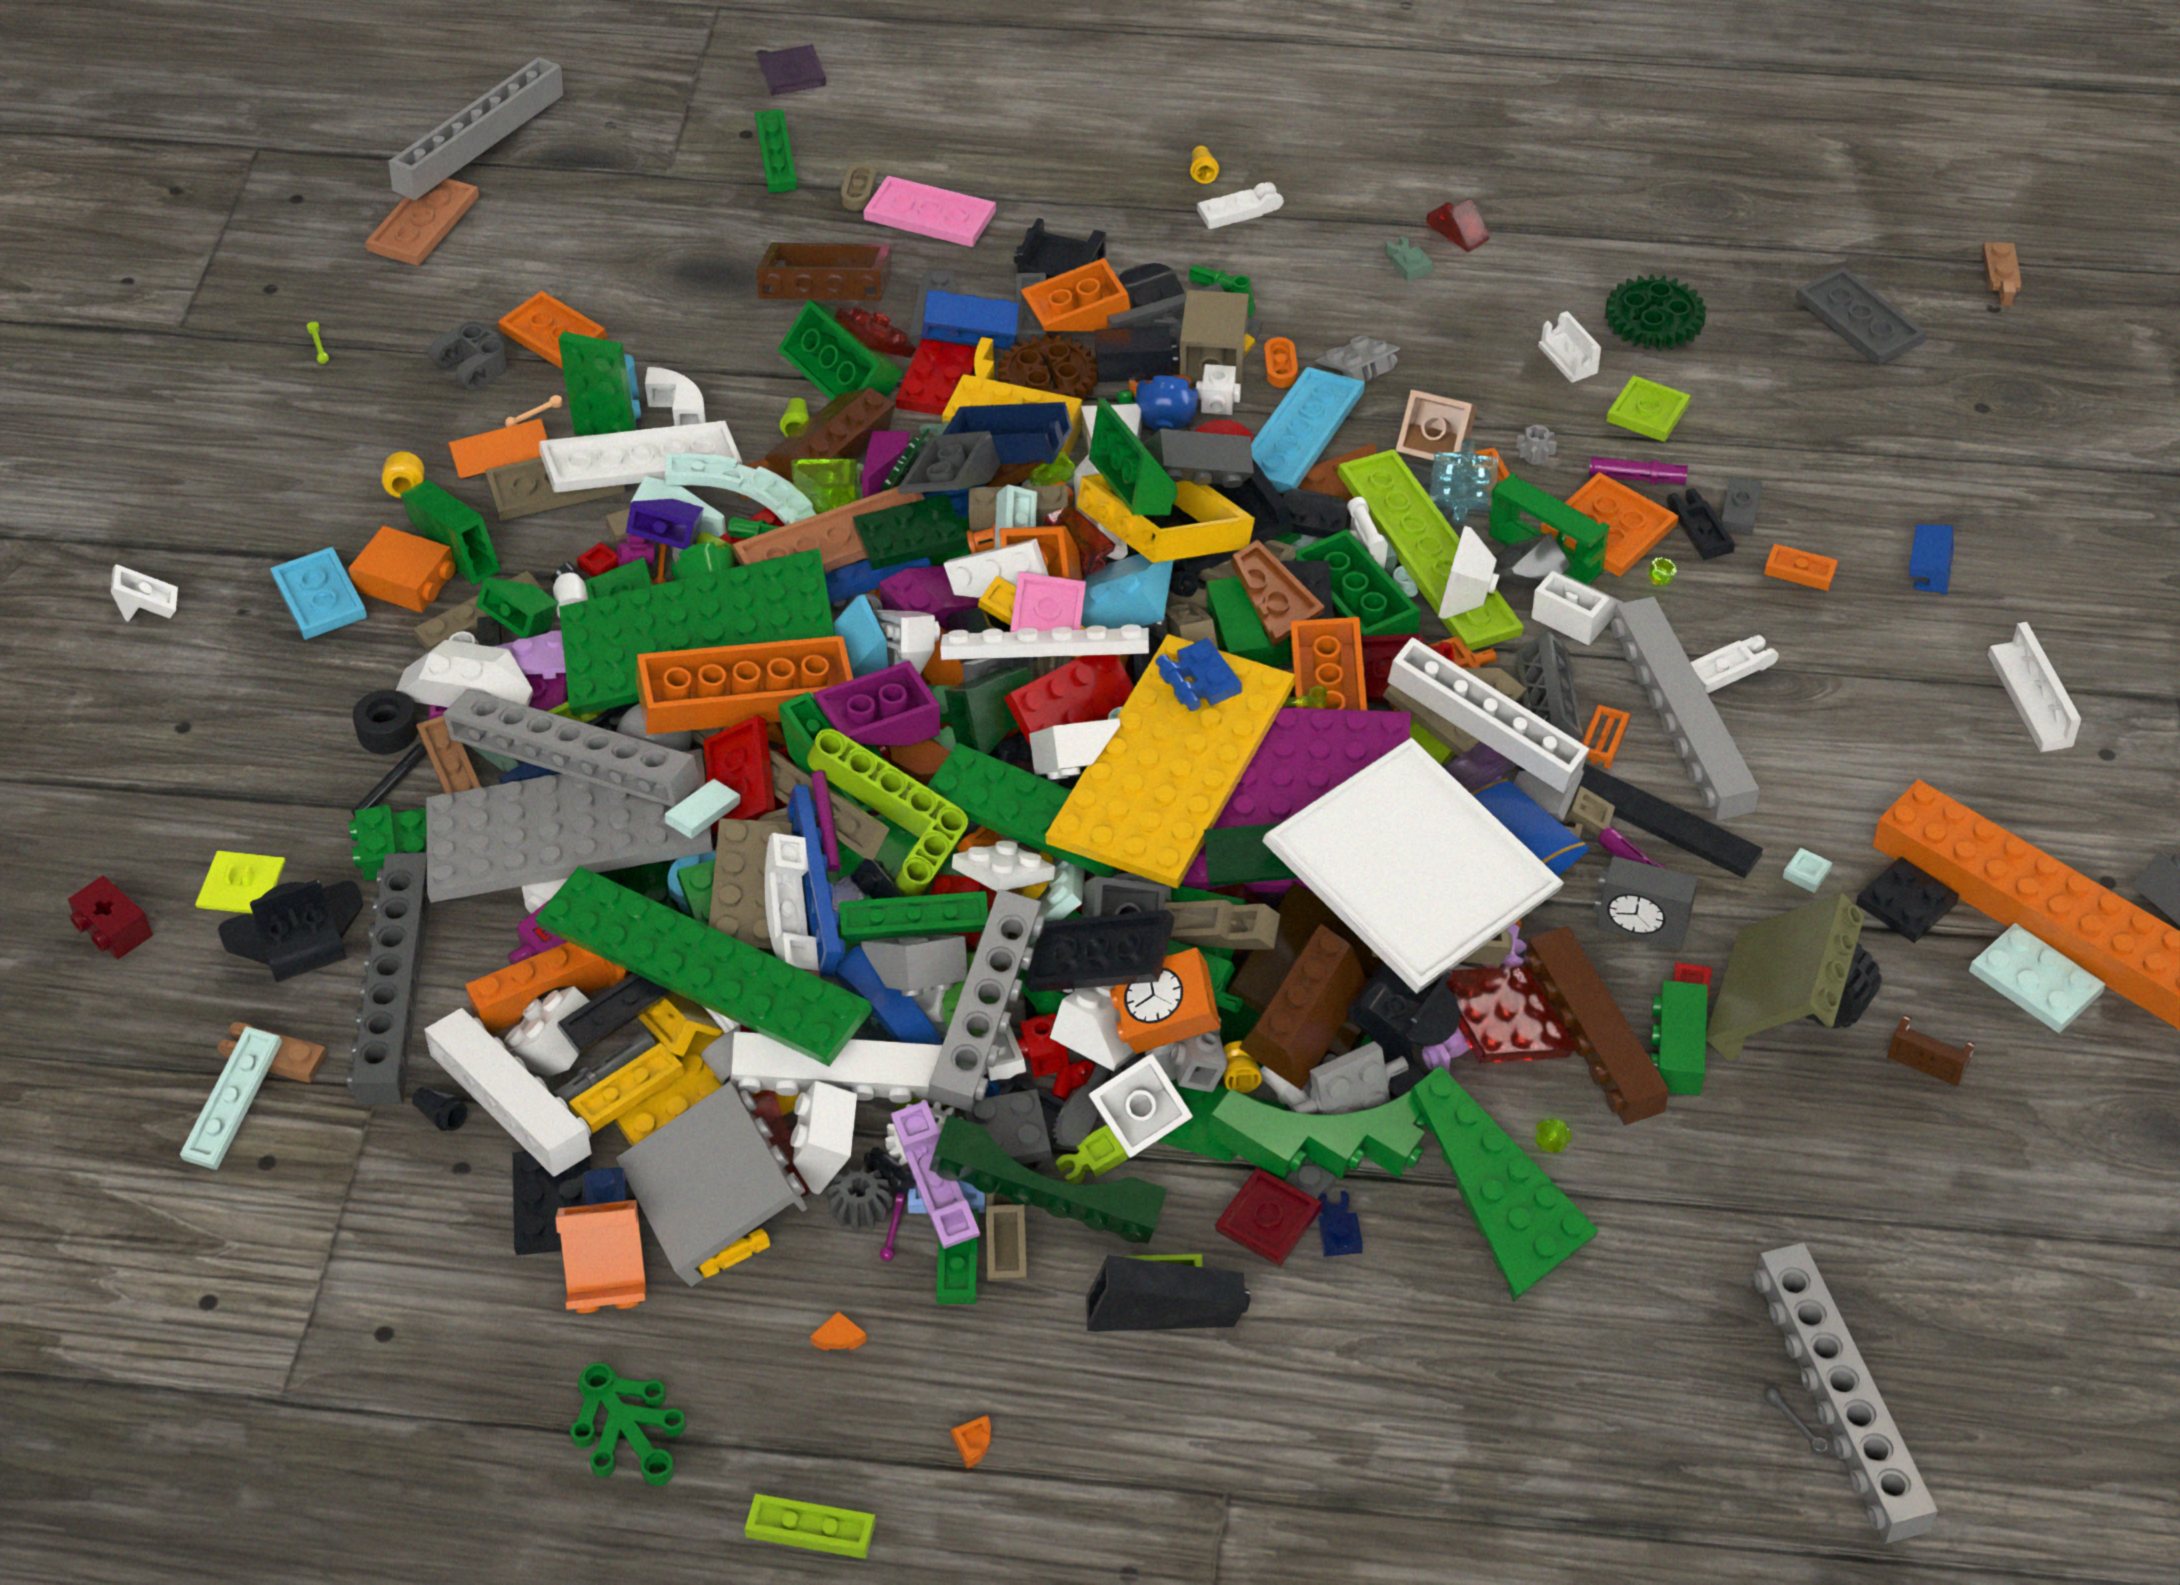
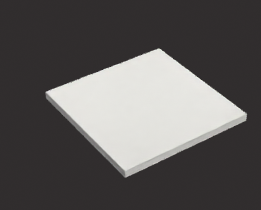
(1413, 864)

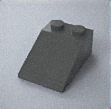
(952, 463)

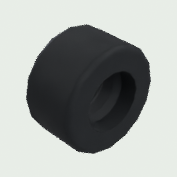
(387, 736)

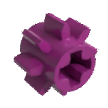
(634, 549)

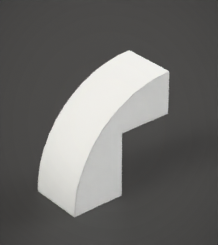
(675, 390)

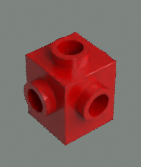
(1042, 1052)

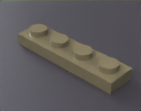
(458, 619)

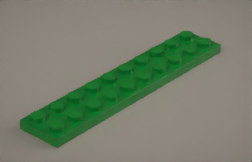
(705, 965)

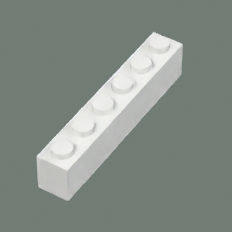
(1487, 715)
(862, 1068)
(509, 1091)

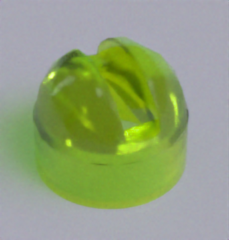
(1662, 571)

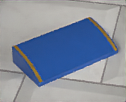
(1531, 824)

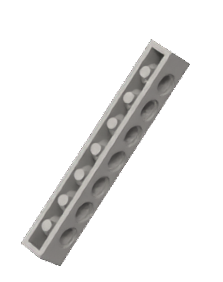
(572, 747)
(1894, 1516)

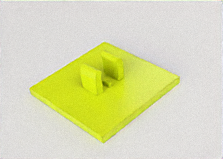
(238, 880)

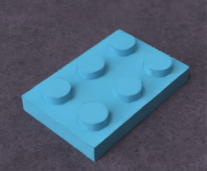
(318, 593)

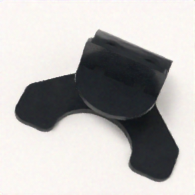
(294, 927)
(1399, 1017)

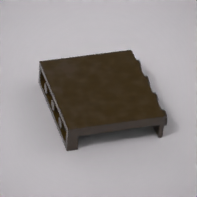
(1265, 968)

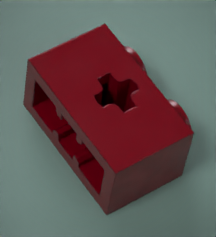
(109, 918)

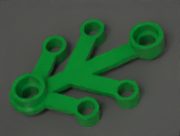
(624, 1419)

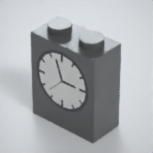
(1645, 902)

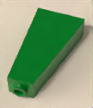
(455, 525)

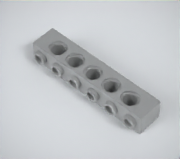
(964, 1087)

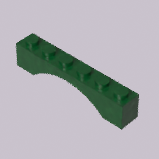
(1121, 1206)

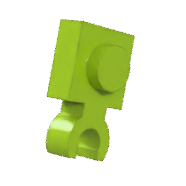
(1096, 1153)

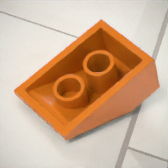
(1078, 298)

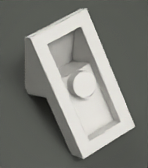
(138, 590)

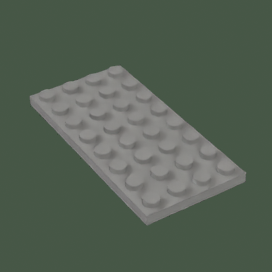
(545, 831)

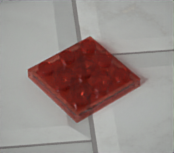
(1507, 1016)

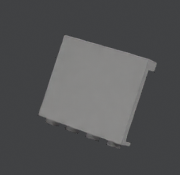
(709, 1178)

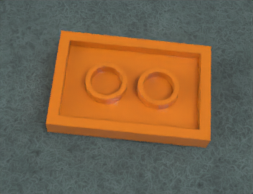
(541, 322)

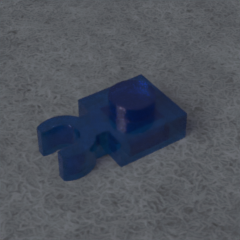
(1338, 1228)

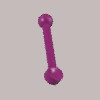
(887, 1252)

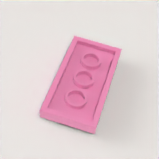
(930, 211)

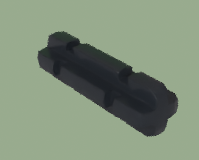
(890, 1170)

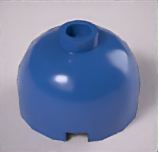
(1166, 402)

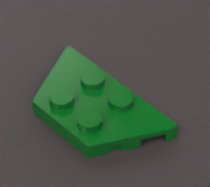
(1192, 1133)

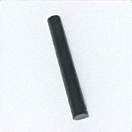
(392, 778)

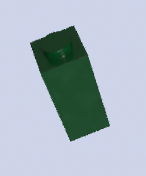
(979, 710)

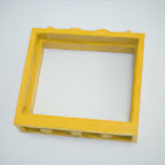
(1221, 525)

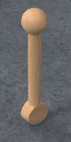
(555, 402)

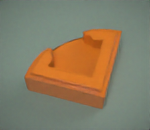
(838, 1334)
(972, 1440)

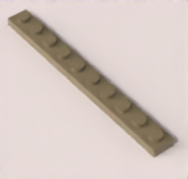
(851, 824)

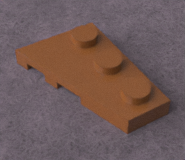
(1274, 591)

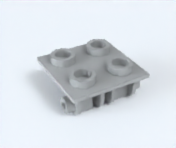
(1361, 358)

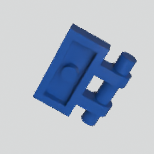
(1207, 670)

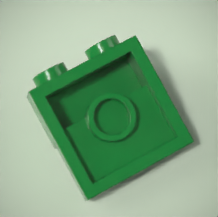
(386, 833)

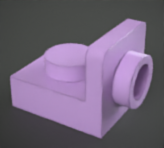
(1440, 1054)

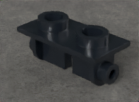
(876, 880)

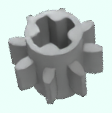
(1536, 444)

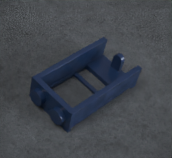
(1018, 430)

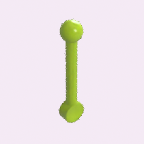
(313, 328)

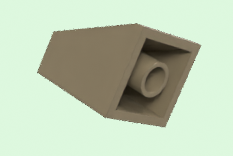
(1213, 332)

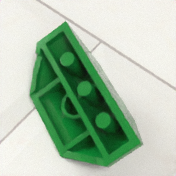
(801, 723)

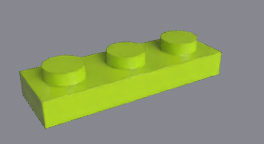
(810, 1526)

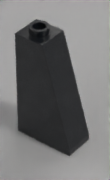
(1163, 1296)

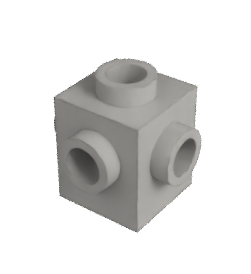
(1199, 1061)

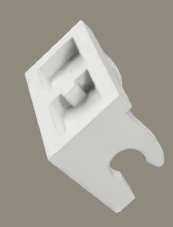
(1570, 348)

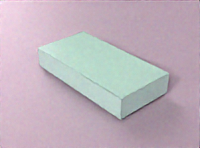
(702, 808)

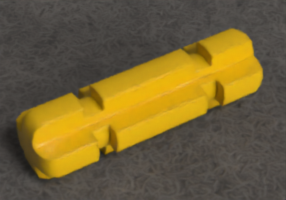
(736, 1252)

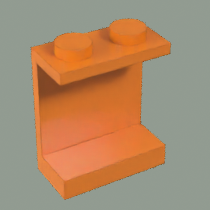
(602, 1255)

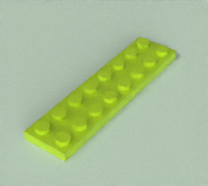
(1424, 544)

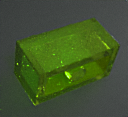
(1049, 474)

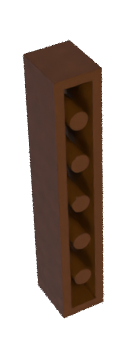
(1596, 1026)

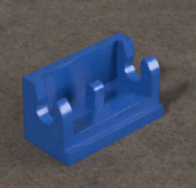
(1932, 557)

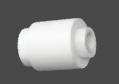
(569, 589)

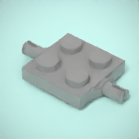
(1351, 1082)

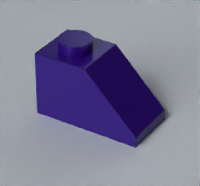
(665, 521)

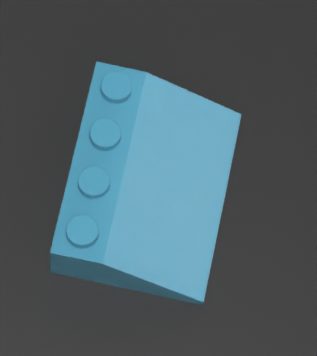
(1127, 593)

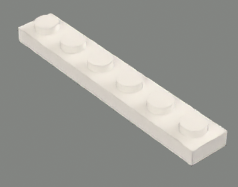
(1035, 643)

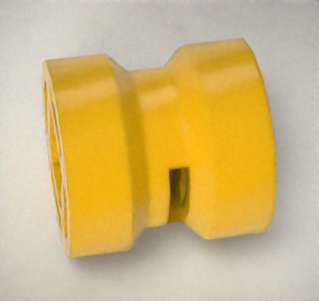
(1241, 1071)

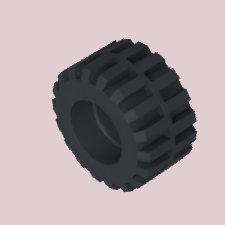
(1859, 990)

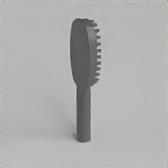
(1079, 1111)

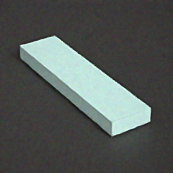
(231, 1098)

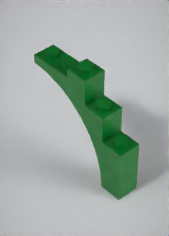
(1284, 1139)

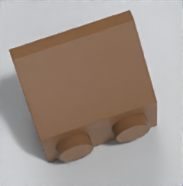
(1434, 425)

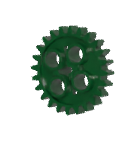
(1655, 312)

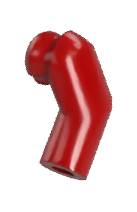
(1071, 1078)

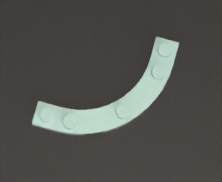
(726, 473)

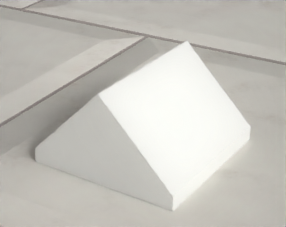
(1140, 1105)

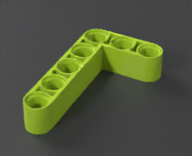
(895, 805)

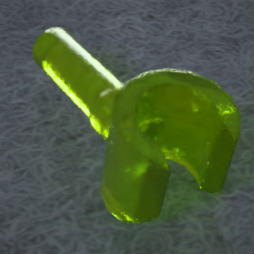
(1314, 700)

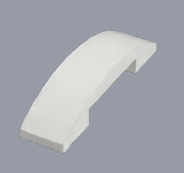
(785, 902)

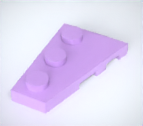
(539, 654)

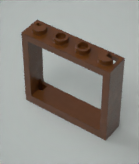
(824, 271)

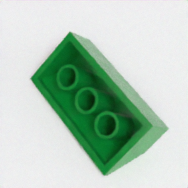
(834, 355)
(1129, 465)
(1363, 587)

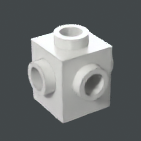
(1218, 389)

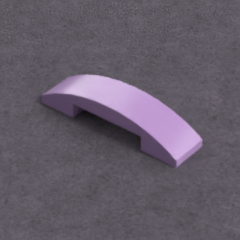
(941, 1198)

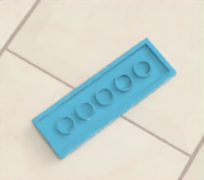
(1304, 426)

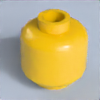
(401, 473)

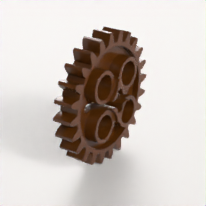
(1066, 365)

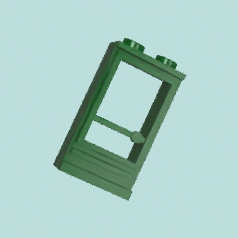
(1507, 528)

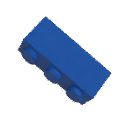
(968, 319)

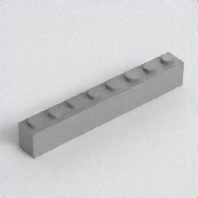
(475, 128)
(1685, 709)

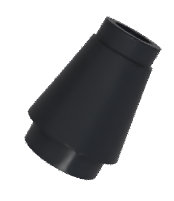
(442, 1109)

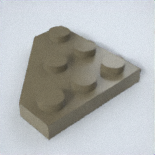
(1442, 729)

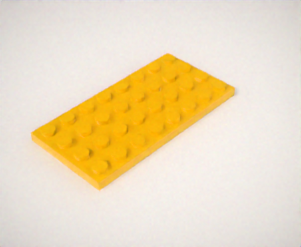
(1168, 771)

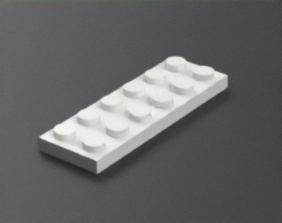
(628, 455)

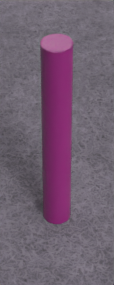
(826, 820)

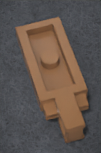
(2002, 270)

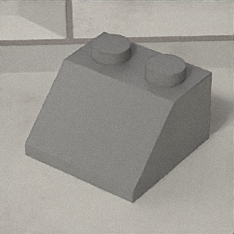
(918, 962)

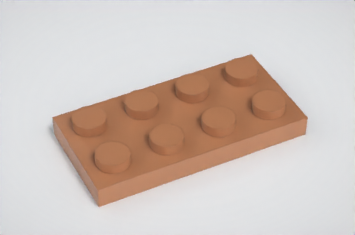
(421, 224)

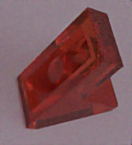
(1459, 224)

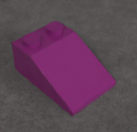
(924, 591)
(883, 707)

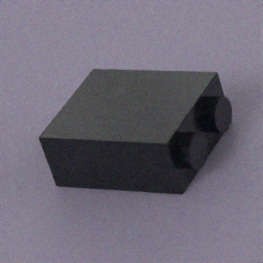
(1135, 353)

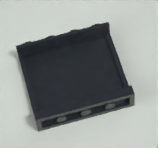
(1255, 497)

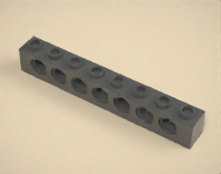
(391, 981)

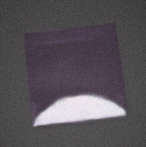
(792, 69)

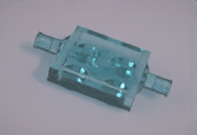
(1463, 480)

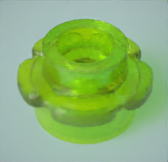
(1552, 1135)

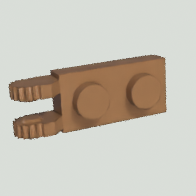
(293, 1060)

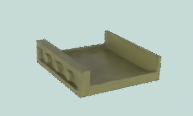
(1785, 971)

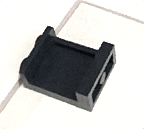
(1055, 253)

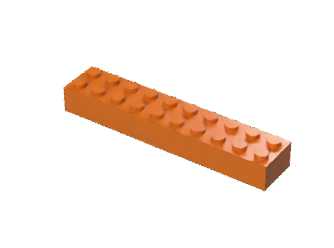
(2044, 896)

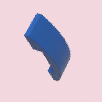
(895, 1012)

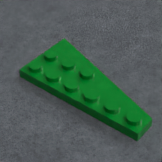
(1507, 1194)

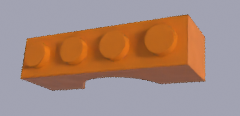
(506, 993)

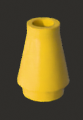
(1203, 166)

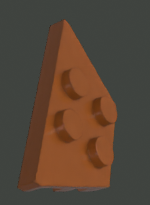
(1324, 476)

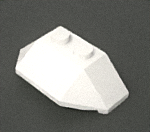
(908, 636)
(456, 666)

